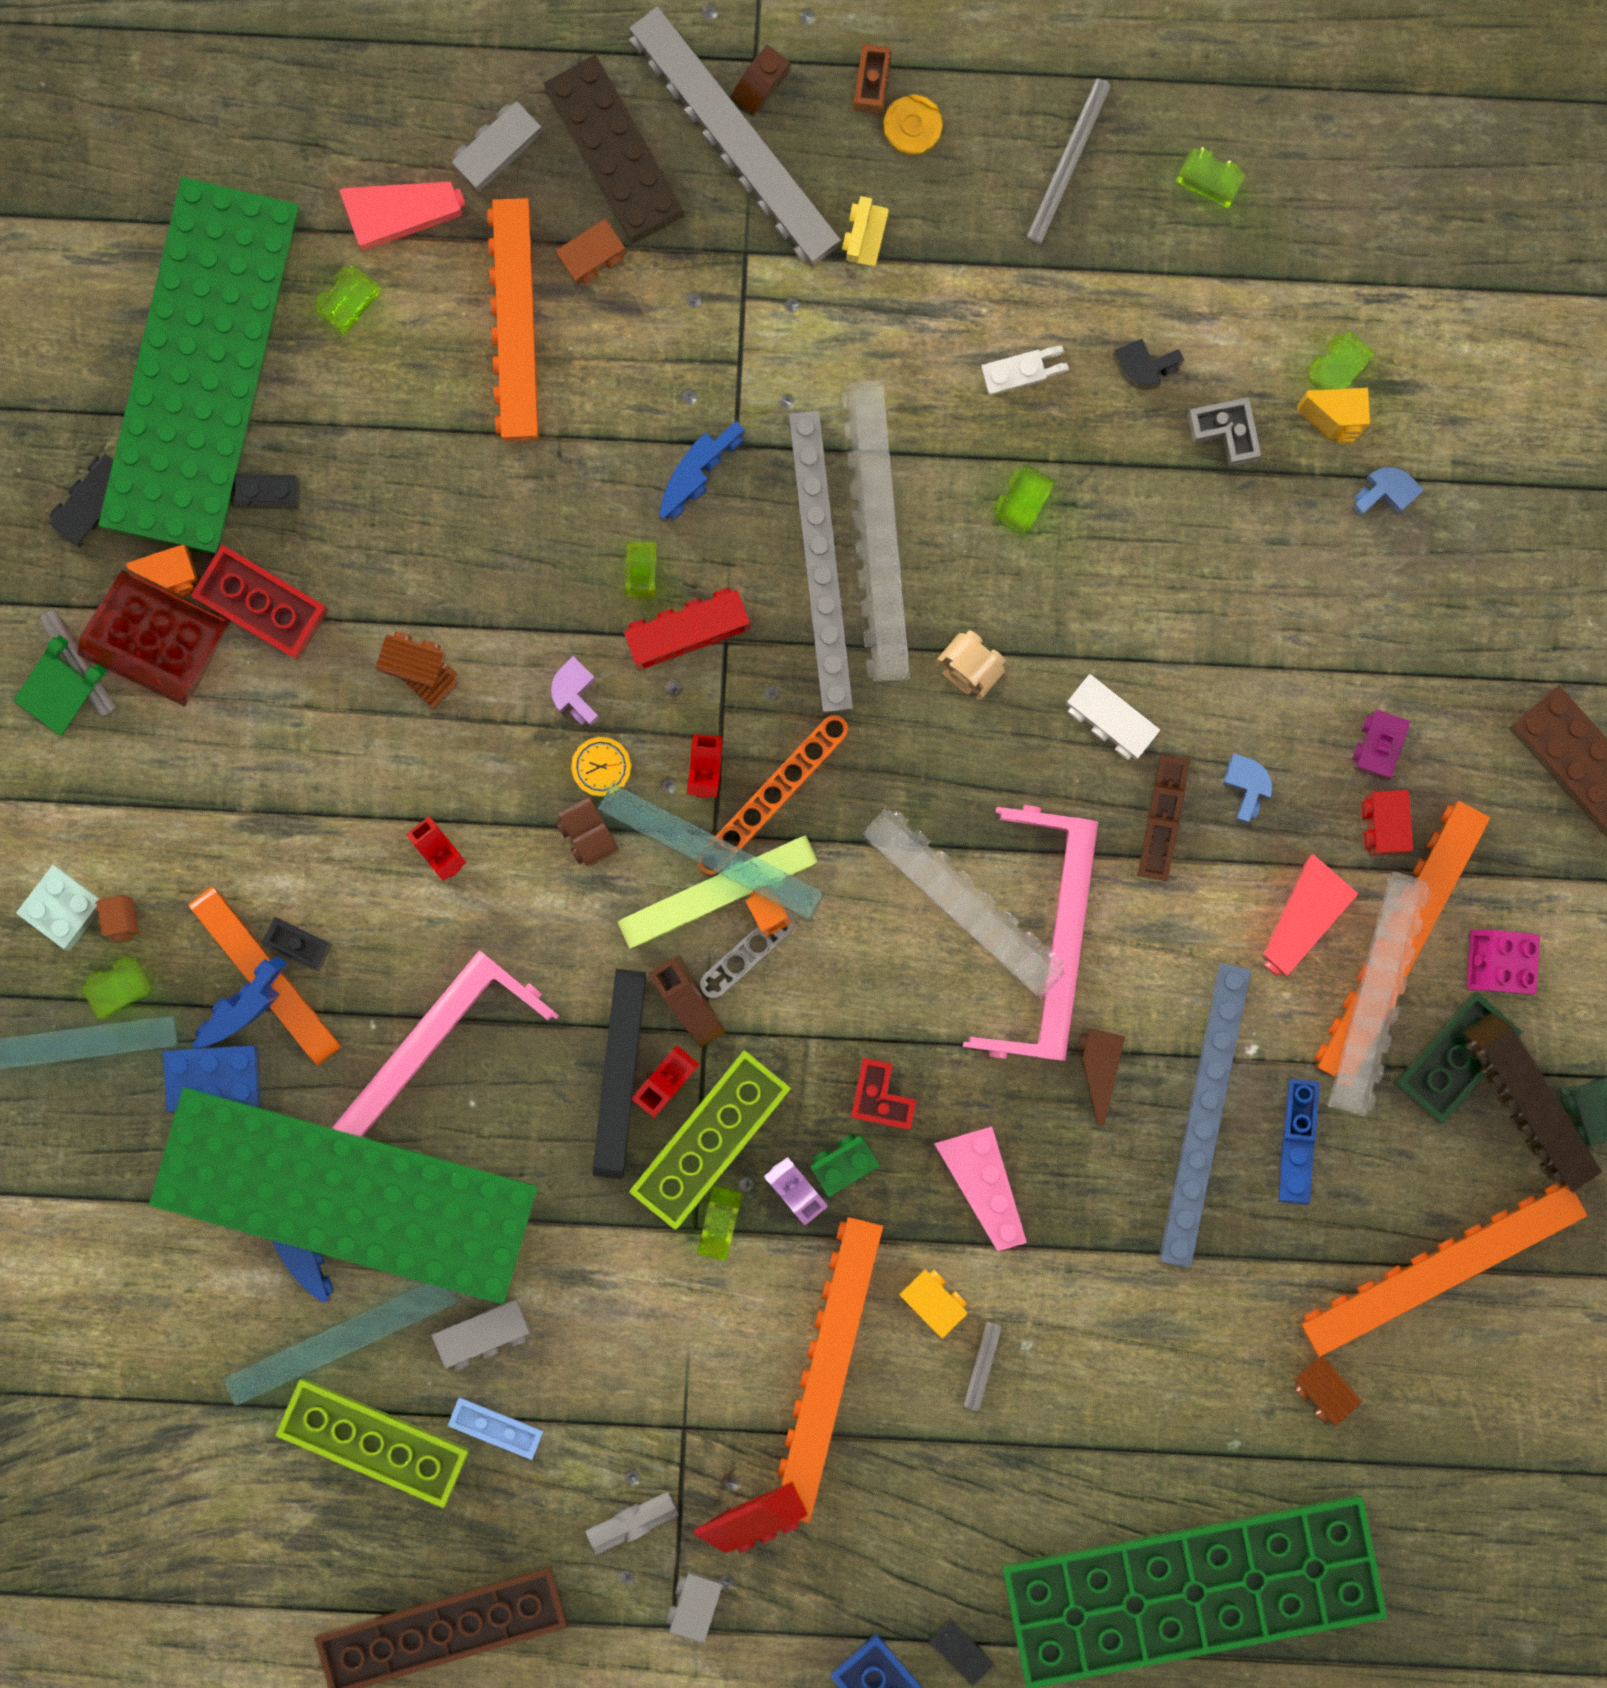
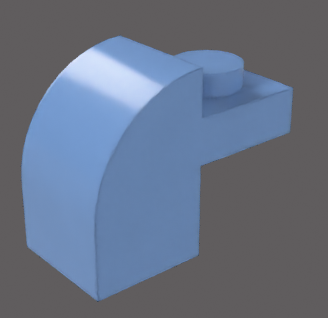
(1392, 485)
(1253, 780)

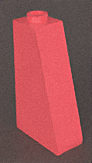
(396, 211)
(1308, 913)

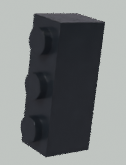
(85, 504)

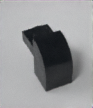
(1140, 370)

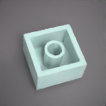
(60, 908)

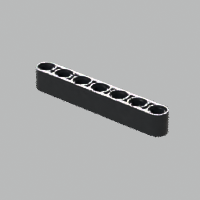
(619, 1073)

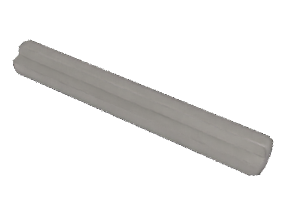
(55, 627)

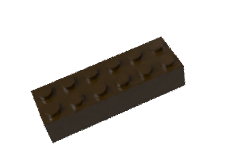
(613, 149)
(1531, 1102)

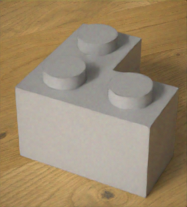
(1232, 423)

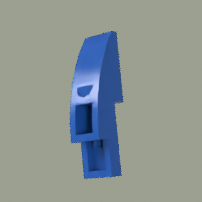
(688, 478)
(242, 1008)
(1298, 1141)
(306, 1269)

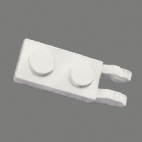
(1021, 370)

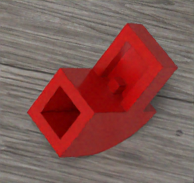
(705, 766)
(436, 849)
(665, 1081)

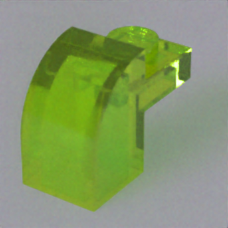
(641, 570)
(719, 1223)

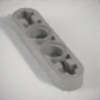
(750, 958)

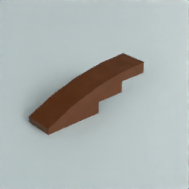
(1164, 816)

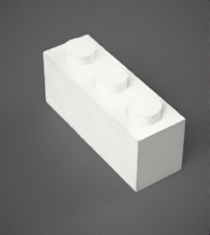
(1111, 718)

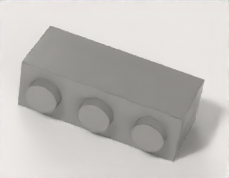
(496, 146)
(482, 1335)

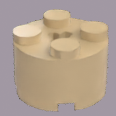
(971, 664)

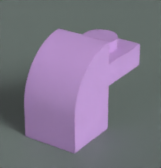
(567, 687)
(796, 1191)

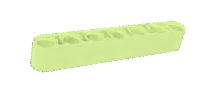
(708, 896)

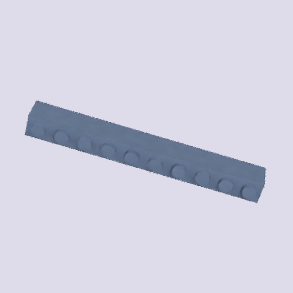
(1204, 1115)

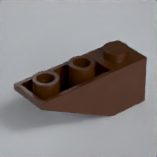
(687, 1000)

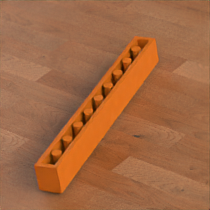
(1441, 868)
(1442, 1269)
(830, 1358)

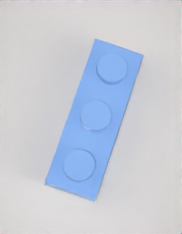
(495, 1428)

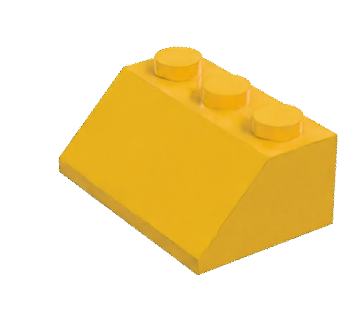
(1337, 412)

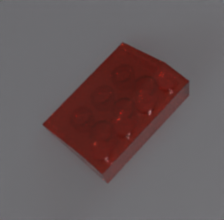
(152, 638)

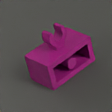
(1381, 744)

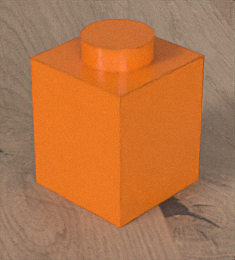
(767, 914)

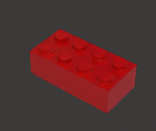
(259, 602)
(687, 629)

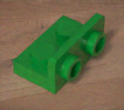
(844, 1165)

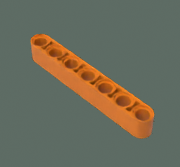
(785, 786)
(247, 955)

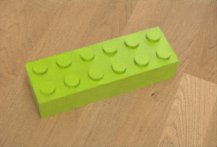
(710, 1140)
(372, 1442)

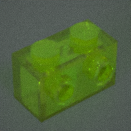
(1211, 176)

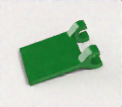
(56, 689)

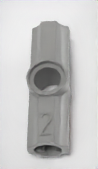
(632, 1523)

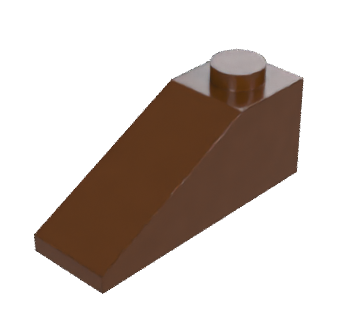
(1100, 1063)

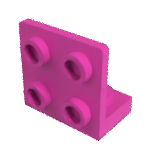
(1503, 961)

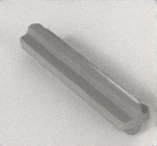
(982, 1366)

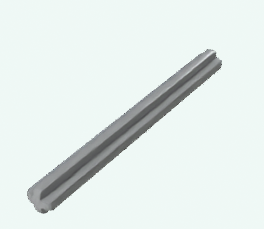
(1068, 161)

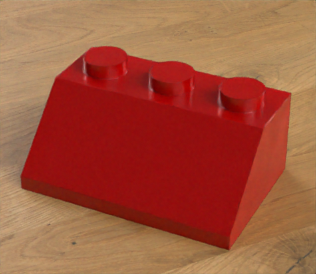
(754, 1520)

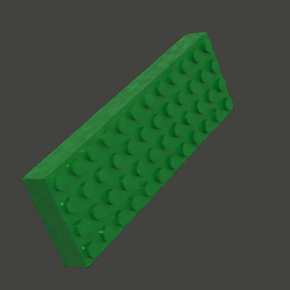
(199, 366)
(343, 1195)
(1194, 1591)

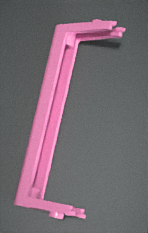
(1066, 938)
(427, 1037)

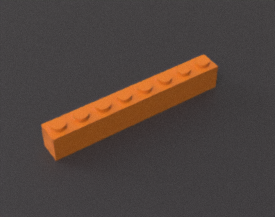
(514, 320)

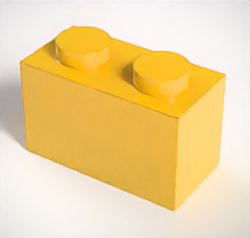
(933, 1302)

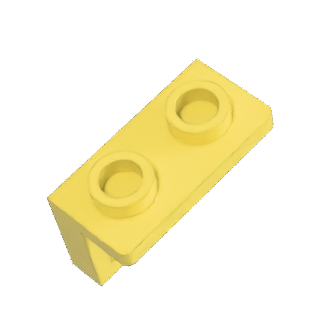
(867, 232)

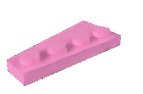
(983, 1180)

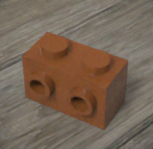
(591, 253)

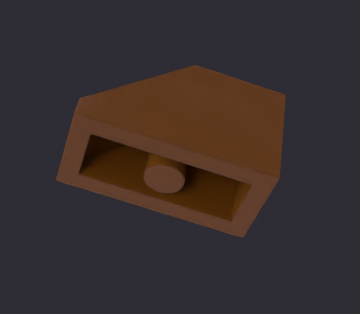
(760, 80)

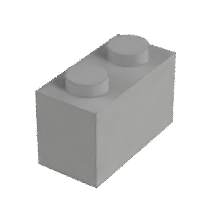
(695, 1606)

